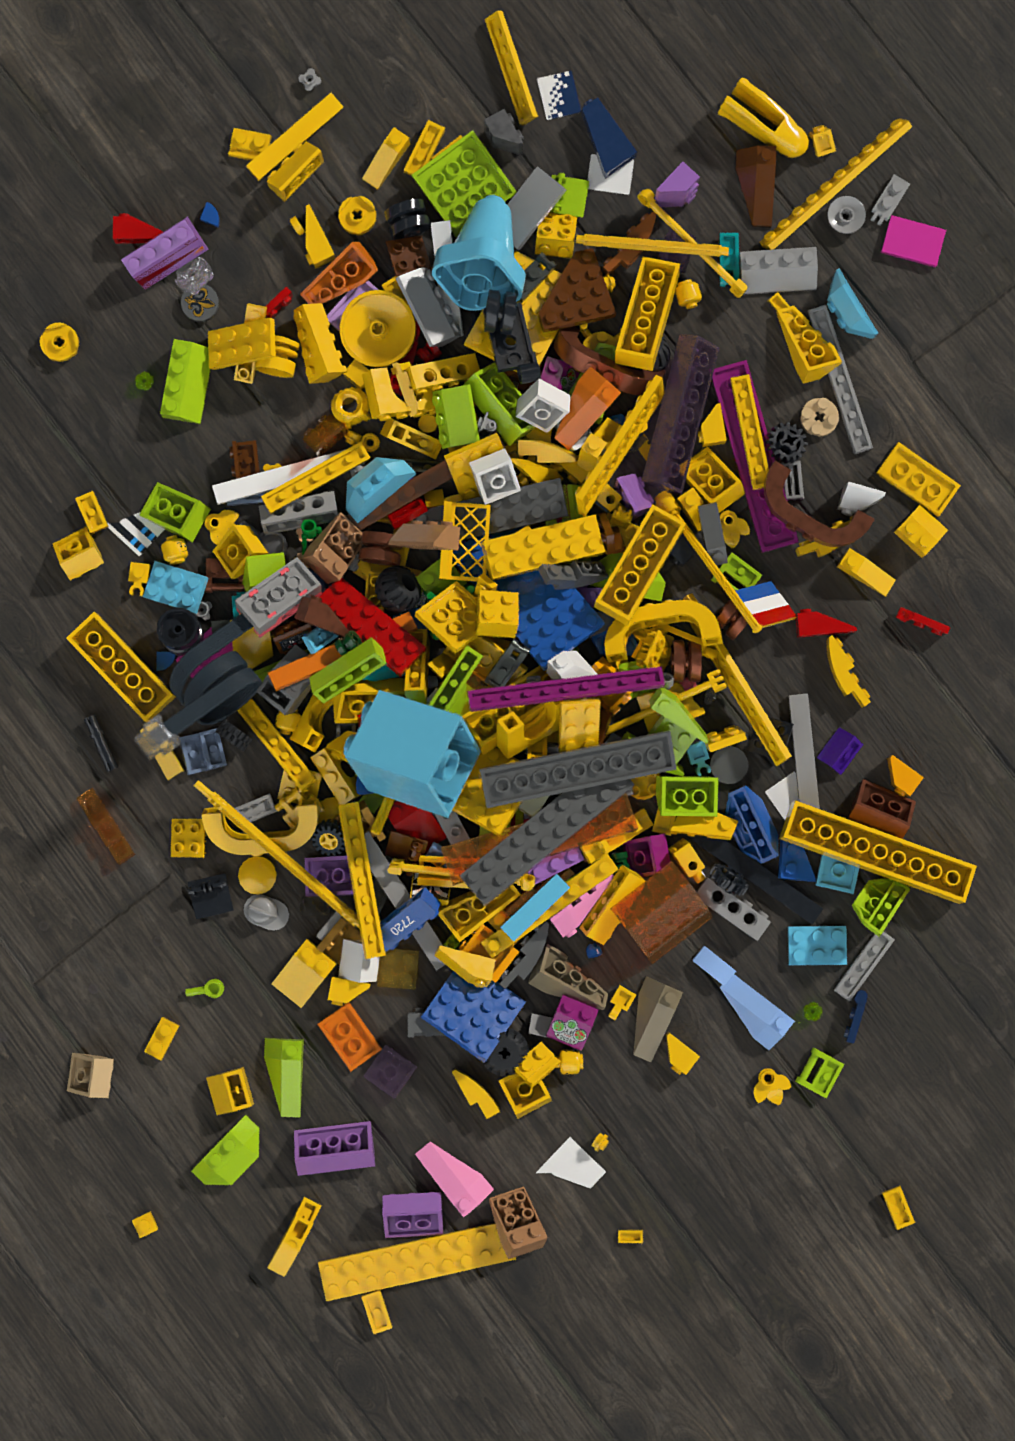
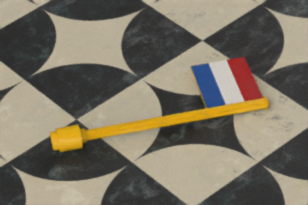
(758, 604)

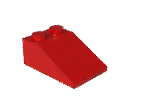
(416, 823)

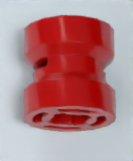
(424, 353)

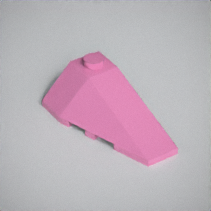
(457, 1180)

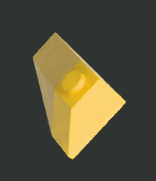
(808, 349)

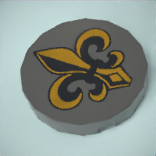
(201, 305)

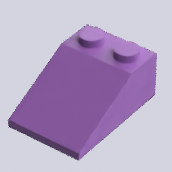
(633, 495)
(332, 873)

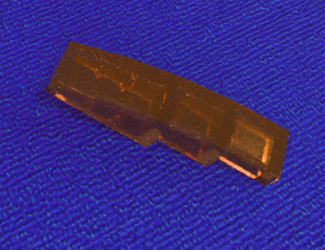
(105, 826)
(525, 896)

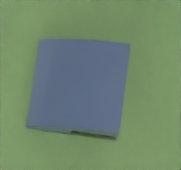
(202, 751)

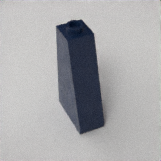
(607, 138)

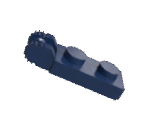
(856, 1016)

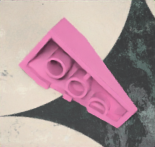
(573, 914)

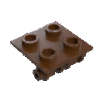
(408, 255)
(405, 847)

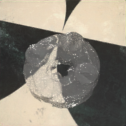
(202, 275)

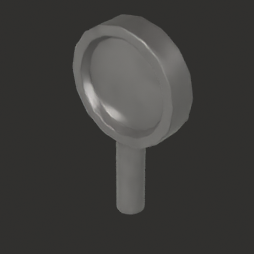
(272, 542)

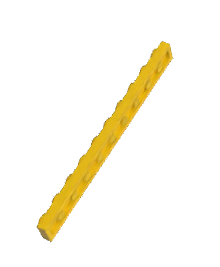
(835, 184)
(747, 700)

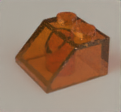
(324, 435)

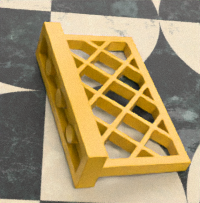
(446, 555)

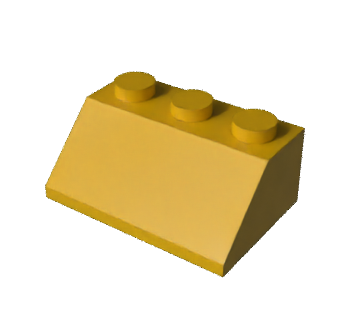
(295, 170)

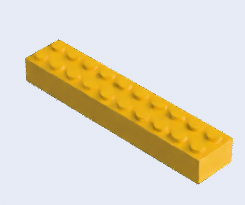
(877, 852)

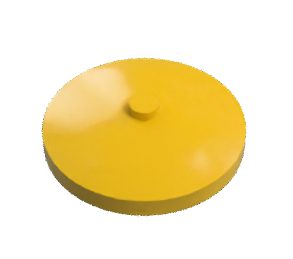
(377, 328)

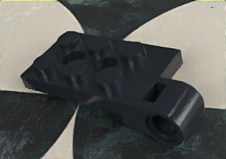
(516, 356)

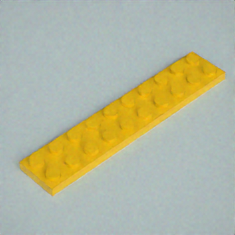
(411, 1261)

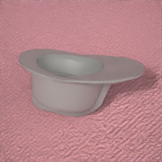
(266, 912)

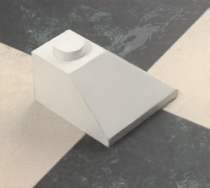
(858, 497)
(568, 665)

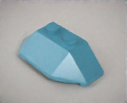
(848, 308)
(375, 485)

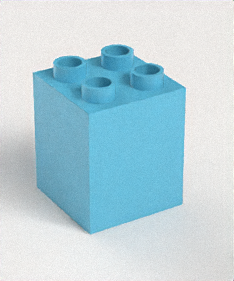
(412, 753)

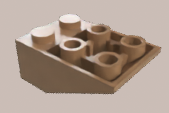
(334, 549)
(517, 1223)

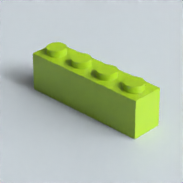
(347, 670)
(456, 679)

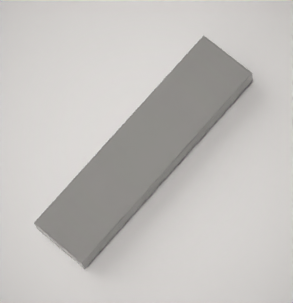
(863, 965)

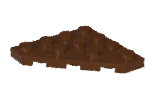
(578, 295)

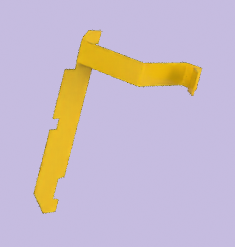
(404, 384)

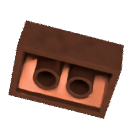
(882, 809)

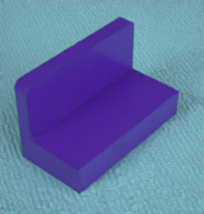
(840, 750)

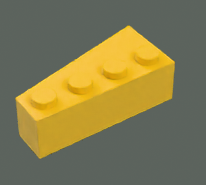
(317, 344)
(467, 913)

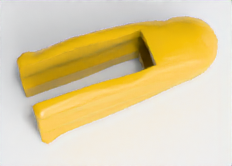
(787, 138)

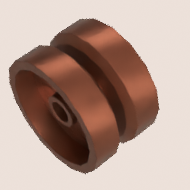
(379, 549)
(731, 614)
(682, 661)

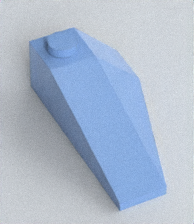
(760, 1016)

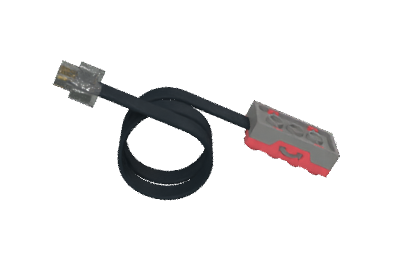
(226, 681)

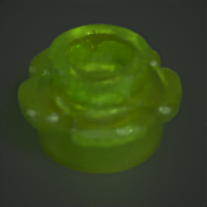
(144, 386)
(452, 942)
(812, 1006)

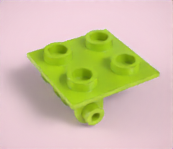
(574, 198)

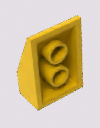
(713, 480)
(304, 973)

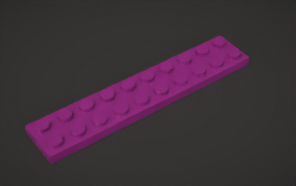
(769, 529)

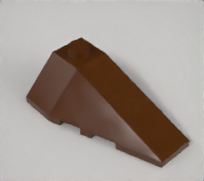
(757, 178)

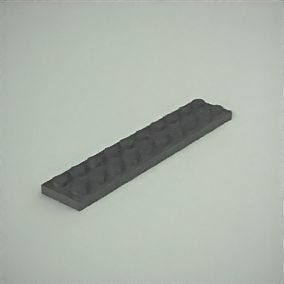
(577, 769)
(539, 838)

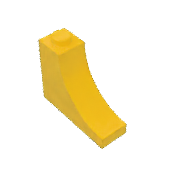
(596, 444)

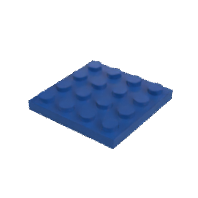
(473, 1014)

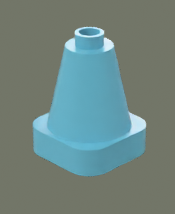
(480, 257)

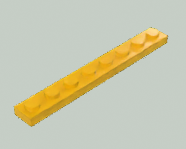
(361, 880)
(578, 886)

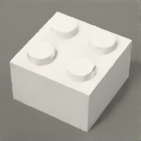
(543, 405)
(494, 476)

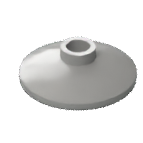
(851, 207)

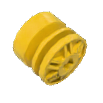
(280, 365)

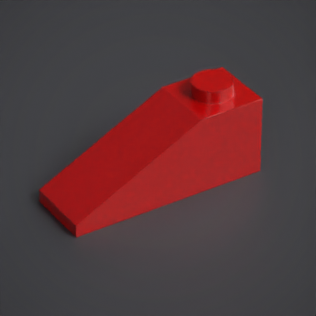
(132, 230)
(818, 624)

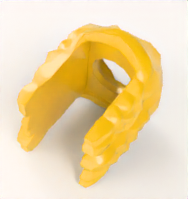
(346, 397)

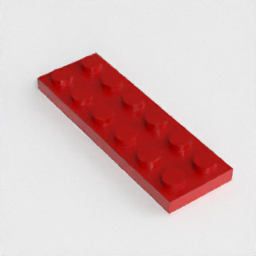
(369, 621)

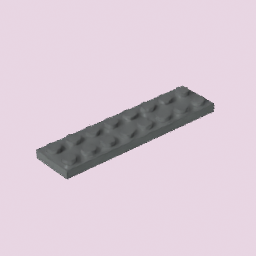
(529, 506)

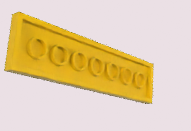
(619, 447)

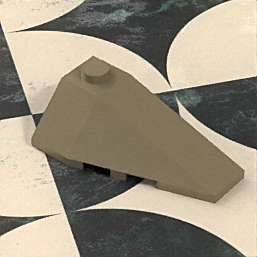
(559, 977)
(654, 1012)

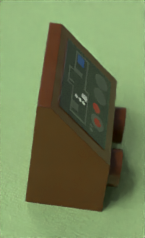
(289, 634)

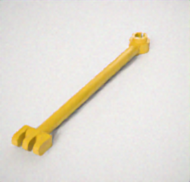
(646, 198)
(713, 682)
(398, 865)

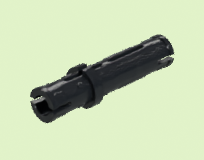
(100, 743)

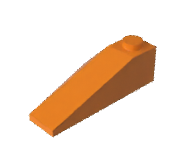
(344, 274)
(588, 402)

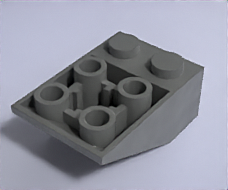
(288, 698)

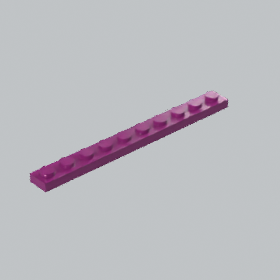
(566, 689)

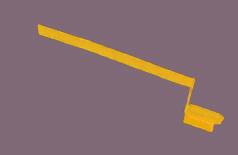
(706, 651)

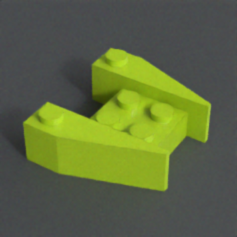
(676, 720)

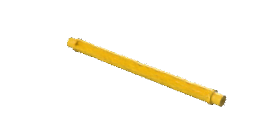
(652, 245)

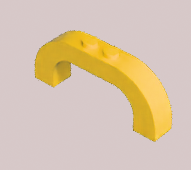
(661, 614)
(241, 844)

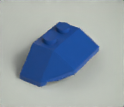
(755, 829)

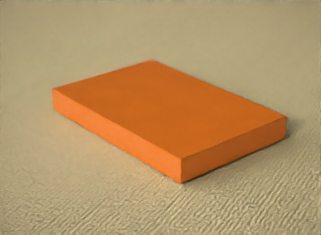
(349, 1036)

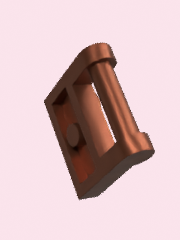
(215, 570)

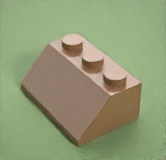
(427, 536)

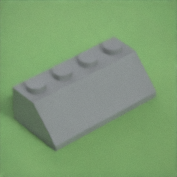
(779, 270)
(429, 307)

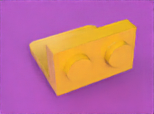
(556, 235)

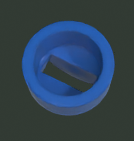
(593, 950)

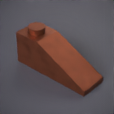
(319, 614)

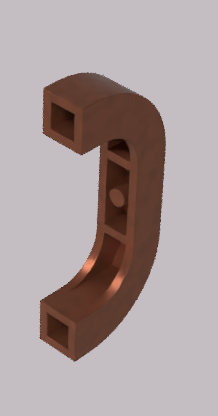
(581, 358)
(802, 522)

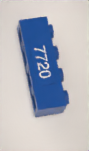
(408, 917)

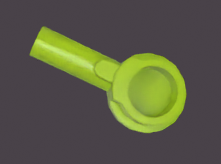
(214, 988)

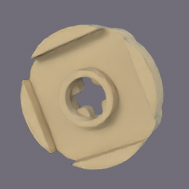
(820, 406)

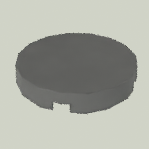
(729, 765)

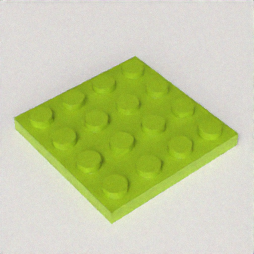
(461, 179)

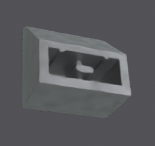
(502, 132)

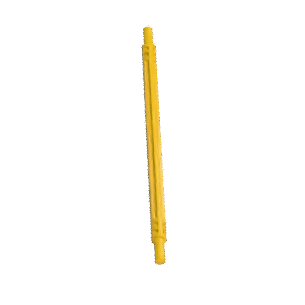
(280, 855)

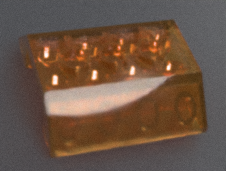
(662, 912)

